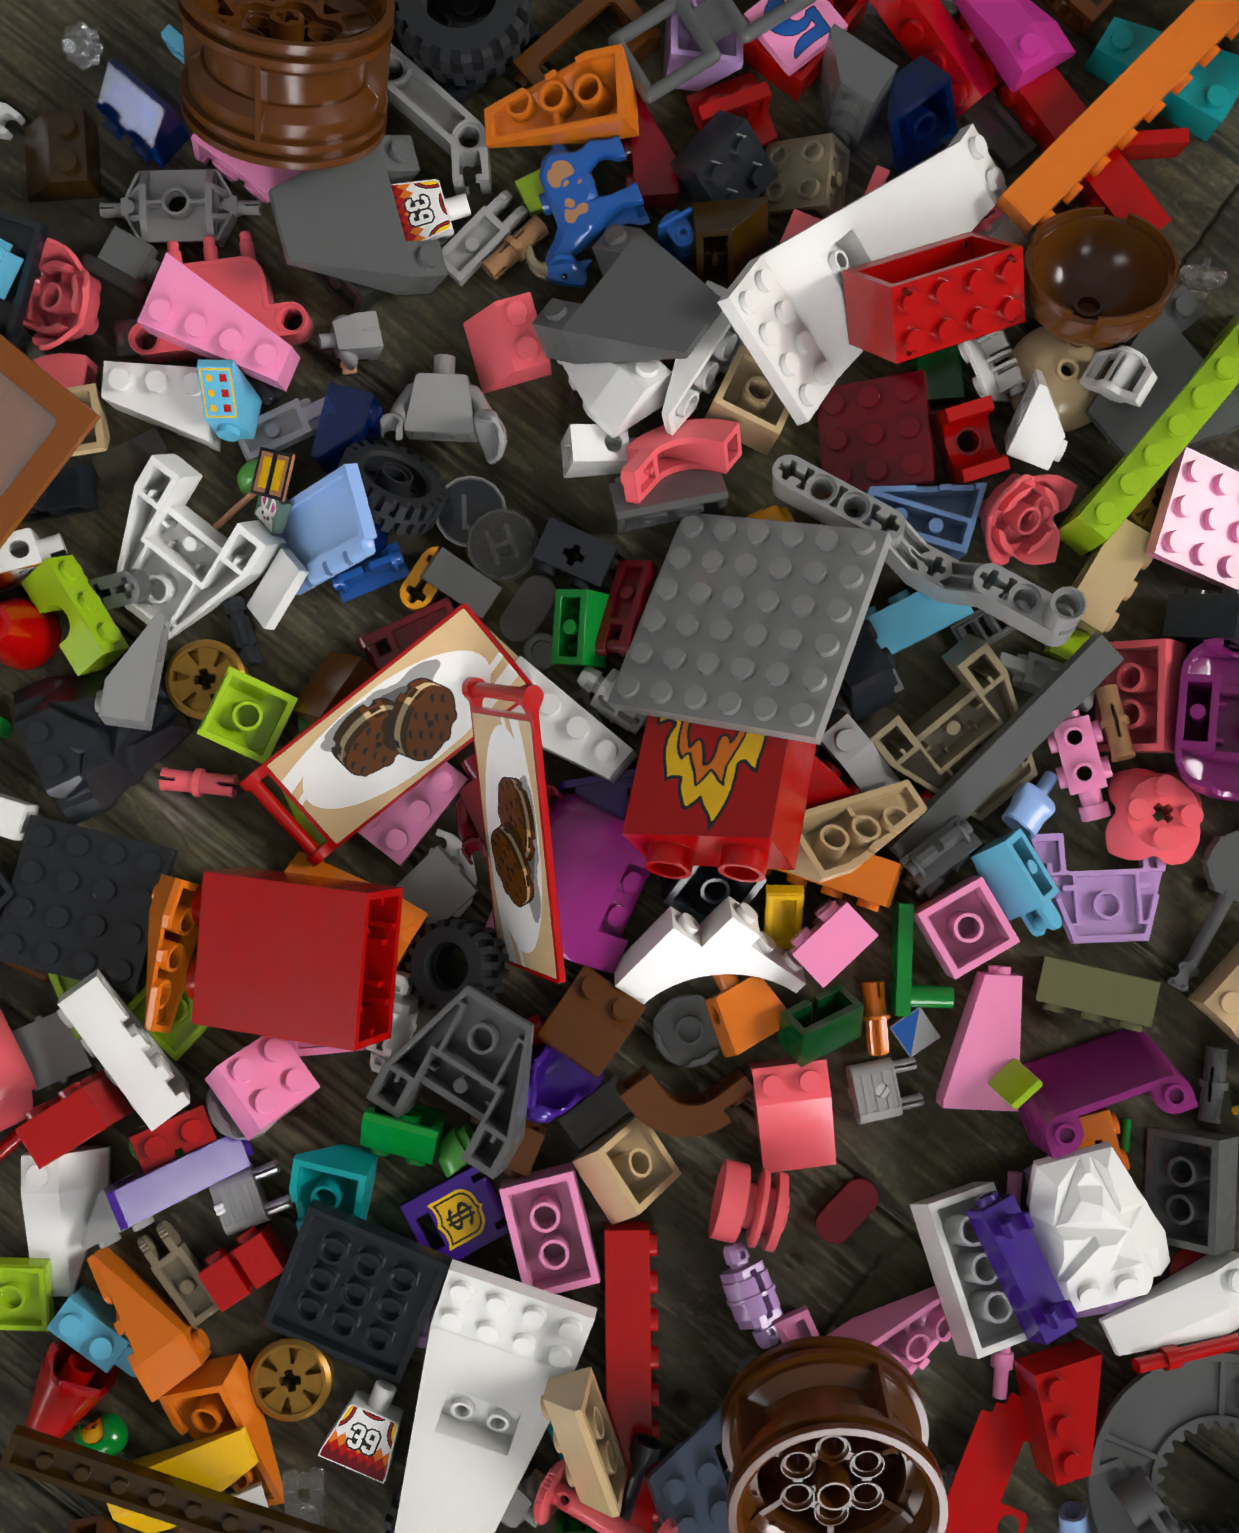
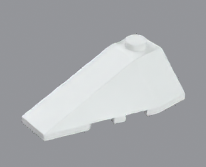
(619, 392)
(59, 1207)
(1182, 1309)

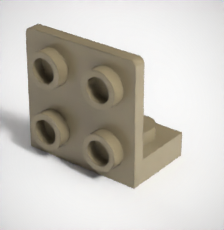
(809, 173)

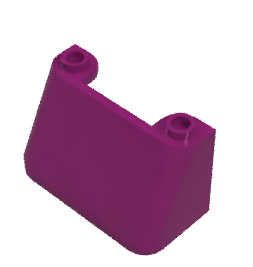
(1096, 1077)

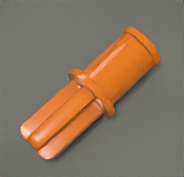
(875, 1017)

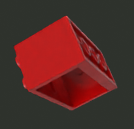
(934, 296)

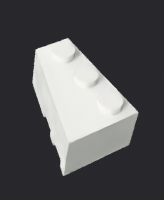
(161, 396)

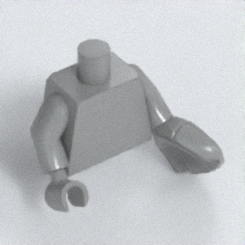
(446, 409)

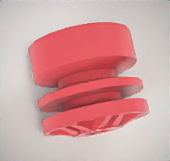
(749, 1206)

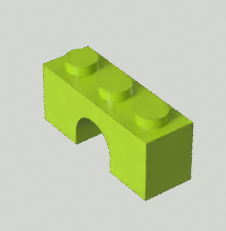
(93, 635)

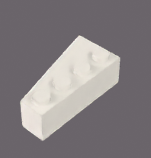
(575, 733)
(124, 1049)

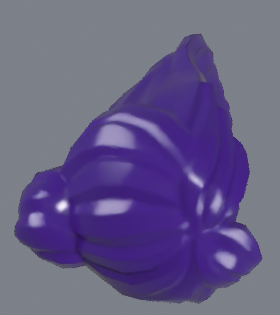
(556, 1085)

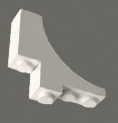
(724, 943)

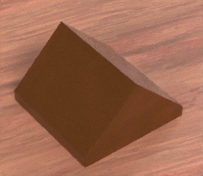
(330, 684)

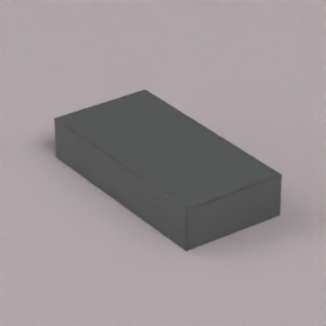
(460, 581)

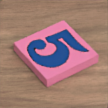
(798, 37)

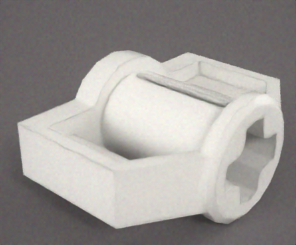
(1120, 375)

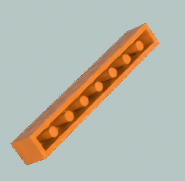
(1118, 110)

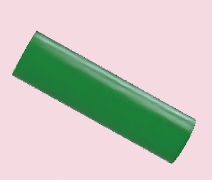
(1125, 1134)

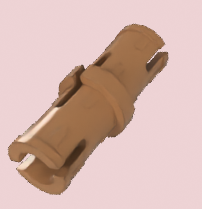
(514, 248)
(1108, 700)

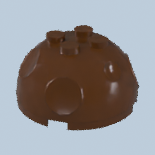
(1098, 276)

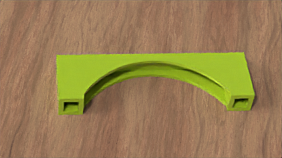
(1124, 487)

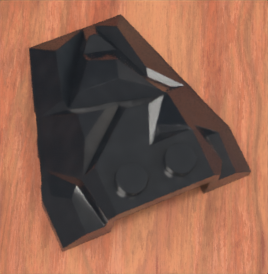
(80, 755)

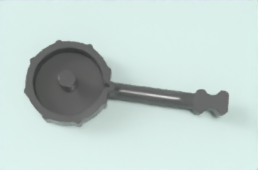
(1222, 874)

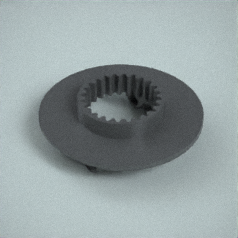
(1141, 1428)

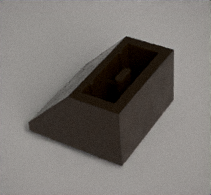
(728, 237)

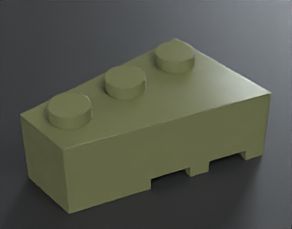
(1098, 993)

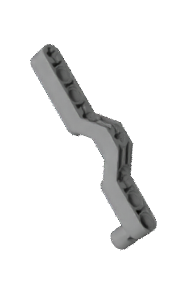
(912, 559)

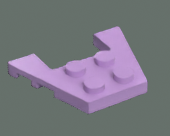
(1101, 903)

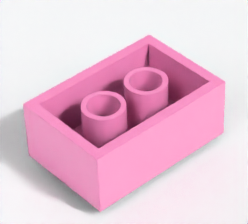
(550, 1229)

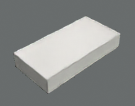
(277, 589)

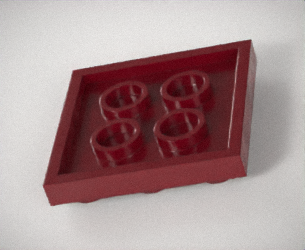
(878, 432)

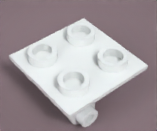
(987, 378)

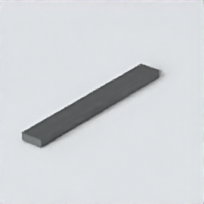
(1013, 741)

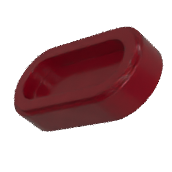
(846, 1210)

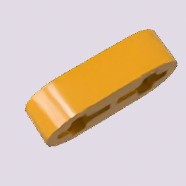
(414, 581)

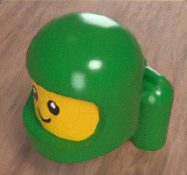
(104, 1434)

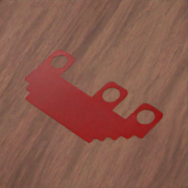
(986, 1470)

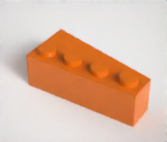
(872, 883)

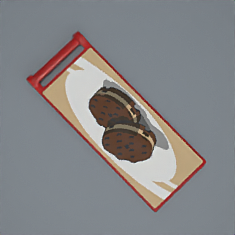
(385, 733)
(517, 826)

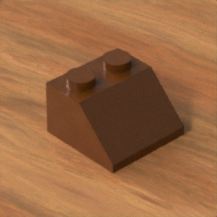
(590, 1021)

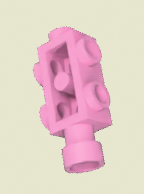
(1079, 755)

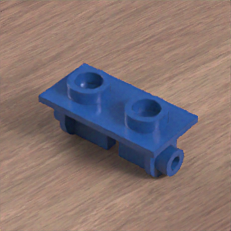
(677, 235)
(371, 573)

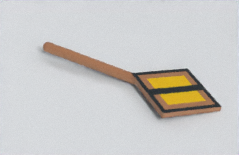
(269, 480)

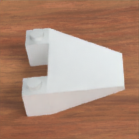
(181, 553)

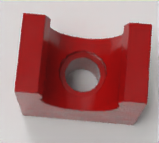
(983, 456)

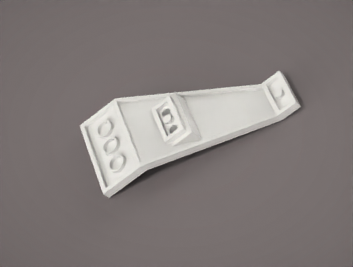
(792, 296)
(481, 1397)

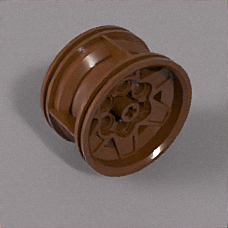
(287, 78)
(816, 1443)

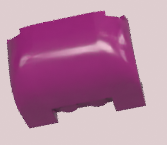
(1209, 721)
(596, 881)

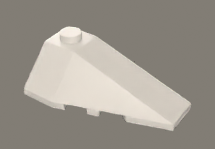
(700, 369)

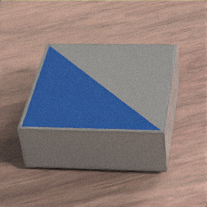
(914, 1032)

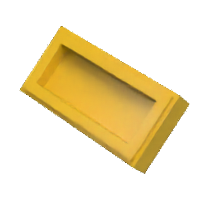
(783, 913)

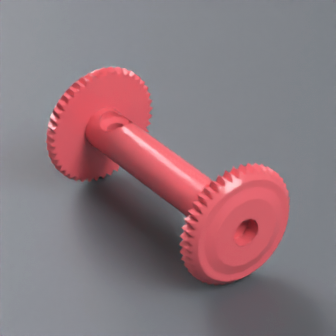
(552, 1496)

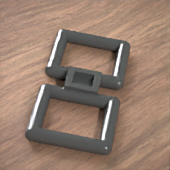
(707, 25)

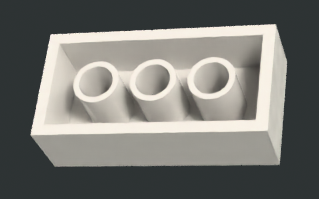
(963, 1276)

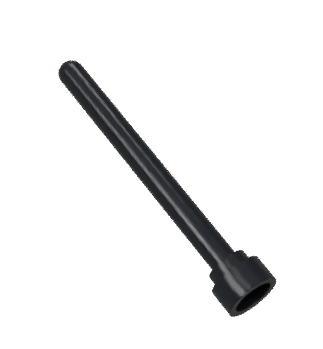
(644, 1452)

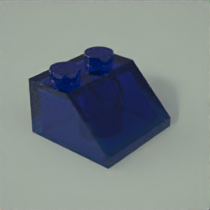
(919, 112)
(139, 116)
(345, 419)

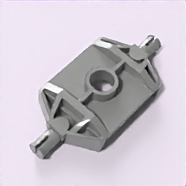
(208, 208)

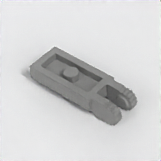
(480, 237)

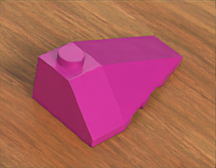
(1017, 38)

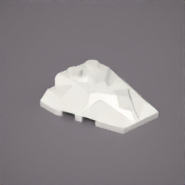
(1095, 1227)

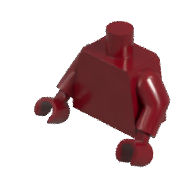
(469, 811)

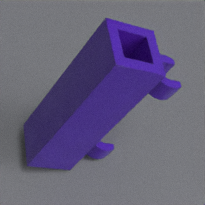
(1021, 1267)

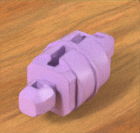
(751, 1294)

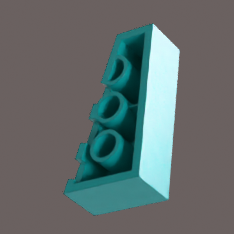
(1199, 105)

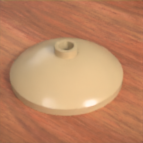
(1048, 353)

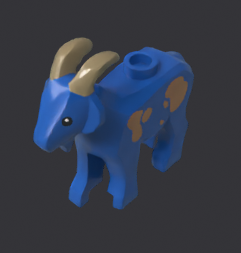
(579, 209)

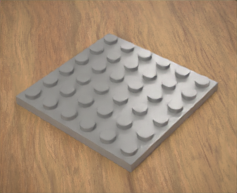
(752, 625)

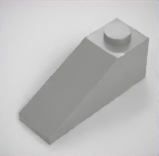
(134, 682)
(855, 753)

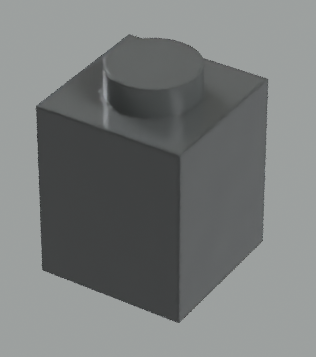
(131, 256)

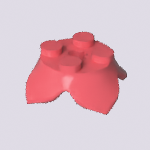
(62, 299)
(1020, 518)
(1134, 831)

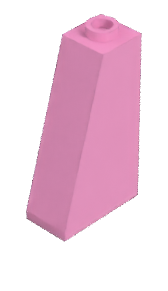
(983, 1042)

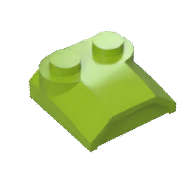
(247, 715)

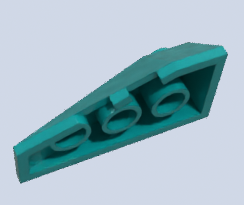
(336, 1176)

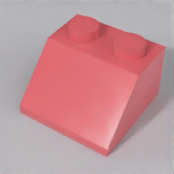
(506, 344)

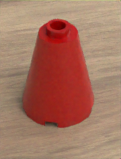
(27, 635)
(66, 1390)

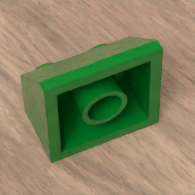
(411, 1135)

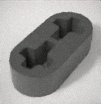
(119, 595)

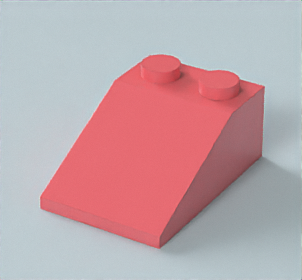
(793, 1113)

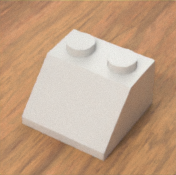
(1036, 428)

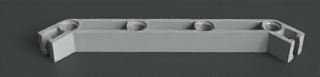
(440, 119)

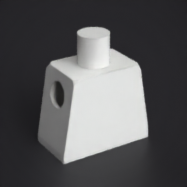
(587, 452)

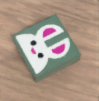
(273, 514)

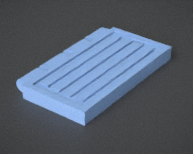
(330, 526)

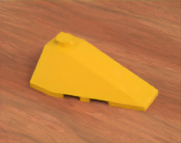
(207, 1462)

